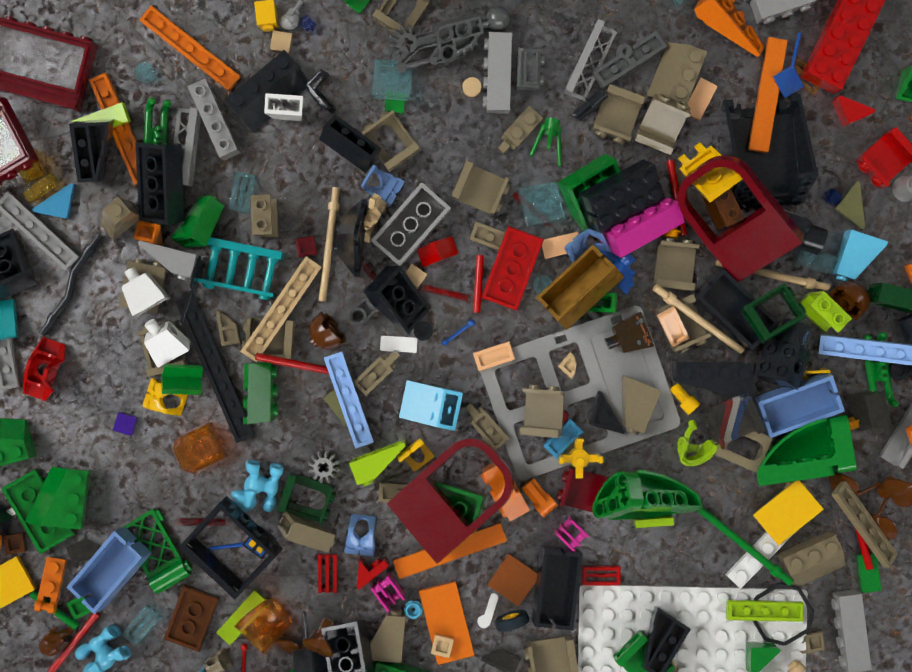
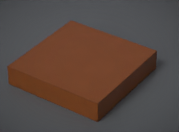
(513, 579)

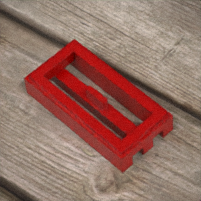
(617, 568)
(327, 573)

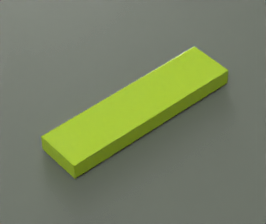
(765, 610)

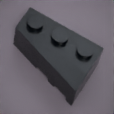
(663, 642)

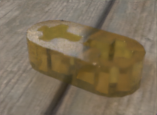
(40, 188)

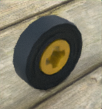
(511, 620)

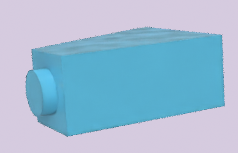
(855, 254)

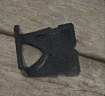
(316, 94)

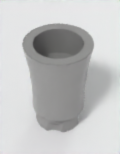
(903, 188)

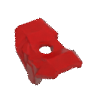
(48, 353)

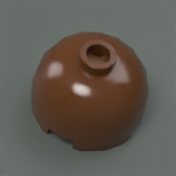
(851, 298)
(325, 332)

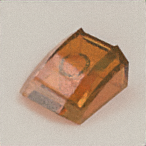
(199, 448)
(264, 624)

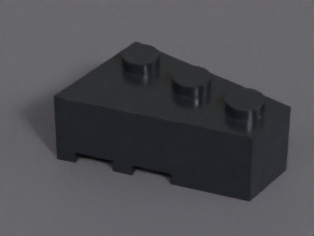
(90, 148)

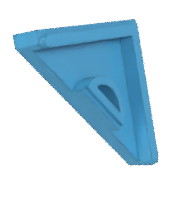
(58, 204)

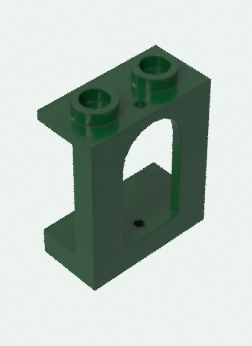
(313, 514)

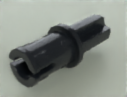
(590, 104)

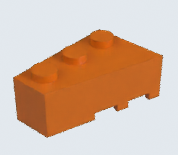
(516, 505)

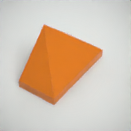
(148, 232)

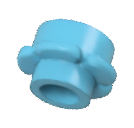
(408, 609)

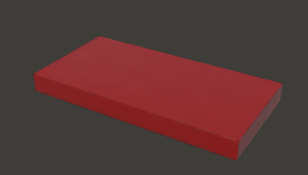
(512, 268)

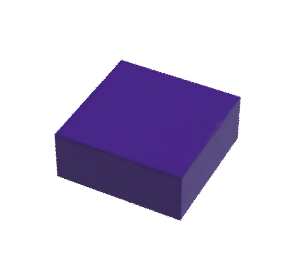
(125, 423)

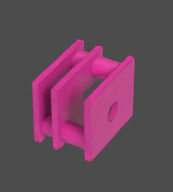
(564, 529)
(381, 587)

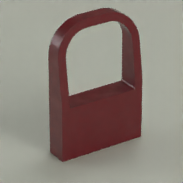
(753, 240)
(431, 514)

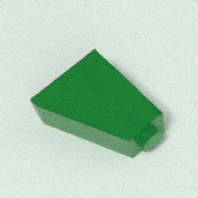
(198, 223)

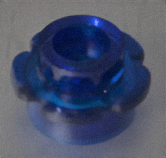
(307, 23)
(833, 197)

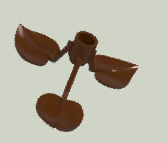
(890, 487)
(313, 644)

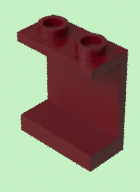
(580, 491)

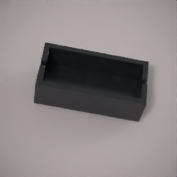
(621, 196)
(724, 301)
(556, 587)

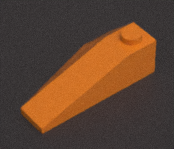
(729, 22)

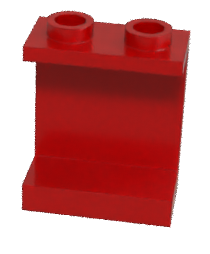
(886, 157)

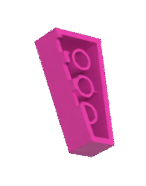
(643, 227)

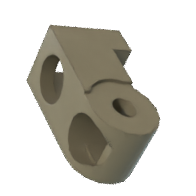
(218, 661)

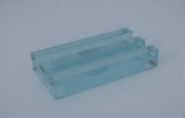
(242, 191)
(151, 613)

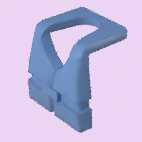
(388, 186)
(578, 245)
(363, 545)

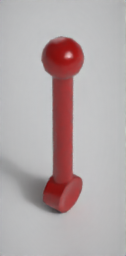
(244, 647)

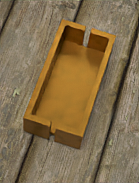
(580, 287)

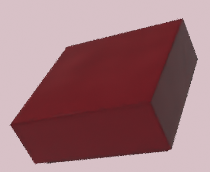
(306, 246)

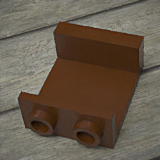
(723, 210)

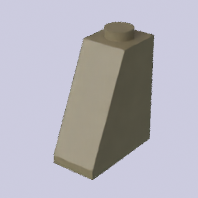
(119, 217)
(637, 404)
(306, 532)
(389, 637)

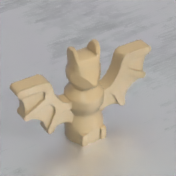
(376, 208)

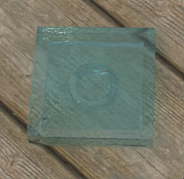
(389, 82)
(541, 204)

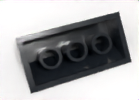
(276, 77)
(160, 182)
(349, 647)

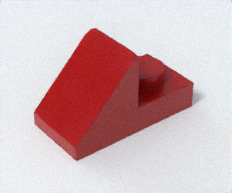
(366, 574)

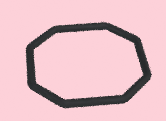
(807, 604)

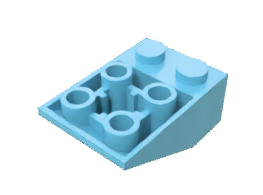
(431, 405)

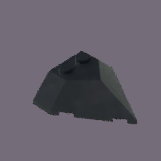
(349, 237)

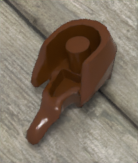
(54, 642)

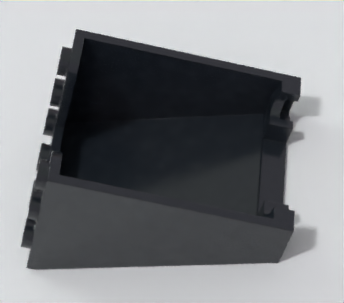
(788, 166)

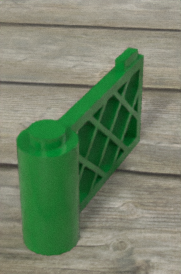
(173, 570)

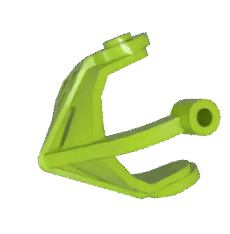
(703, 451)

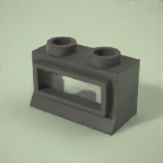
(528, 69)

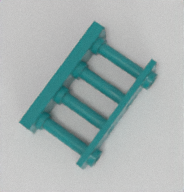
(253, 253)

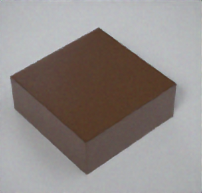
(15, 543)

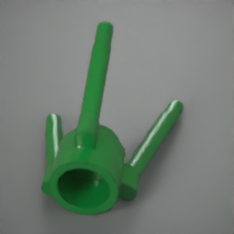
(551, 128)

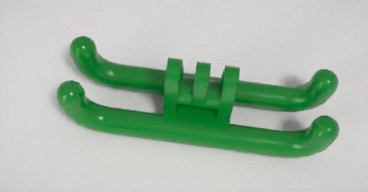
(157, 133)
(880, 372)

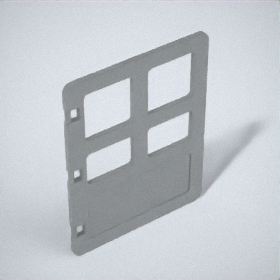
(605, 374)

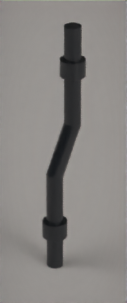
(53, 318)

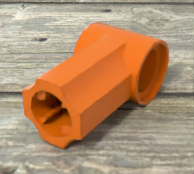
(542, 501)

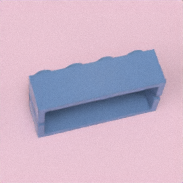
(792, 408)
(109, 569)

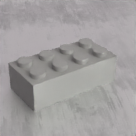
(411, 224)

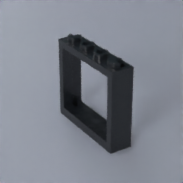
(212, 565)

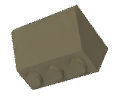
(677, 71)
(812, 558)

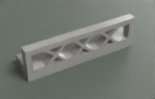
(599, 26)
(191, 144)
(898, 448)

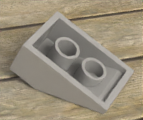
(173, 260)

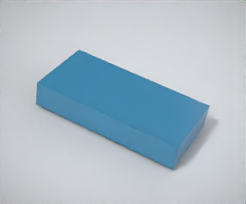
(559, 445)

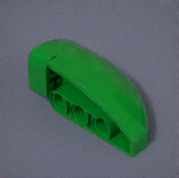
(810, 453)
(643, 496)

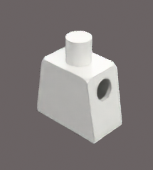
(284, 106)
(142, 292)
(165, 342)

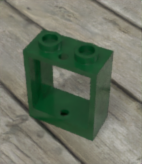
(890, 296)
(756, 323)

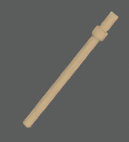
(333, 207)
(809, 283)
(671, 299)

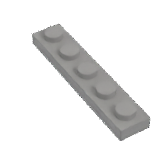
(38, 231)

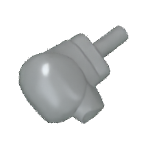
(291, 18)

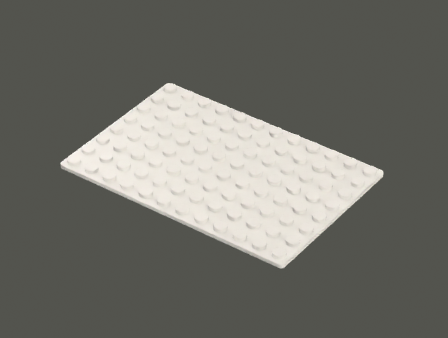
(714, 644)

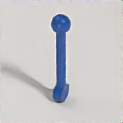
(471, 323)

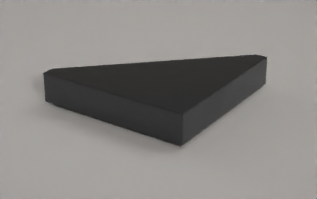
(603, 415)

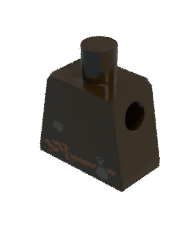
(630, 334)

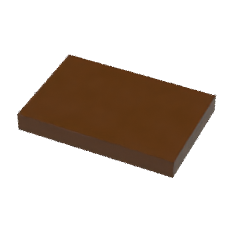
(191, 618)

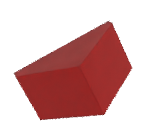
(850, 110)
(437, 251)

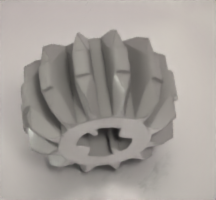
(324, 473)

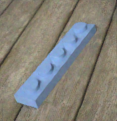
(866, 349)
(348, 399)

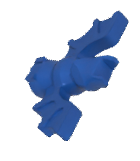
(622, 265)

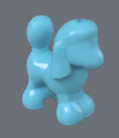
(257, 483)
(105, 655)

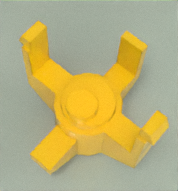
(579, 457)

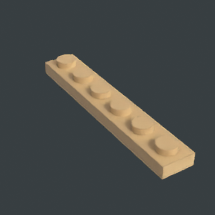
(281, 308)

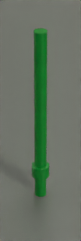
(774, 569)

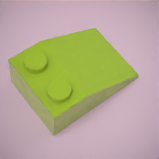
(370, 465)

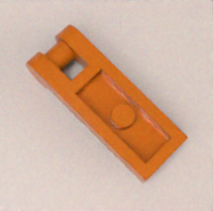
(51, 584)

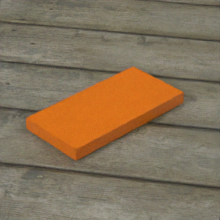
(446, 617)

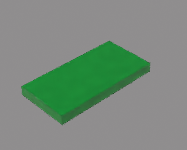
(21, 496)

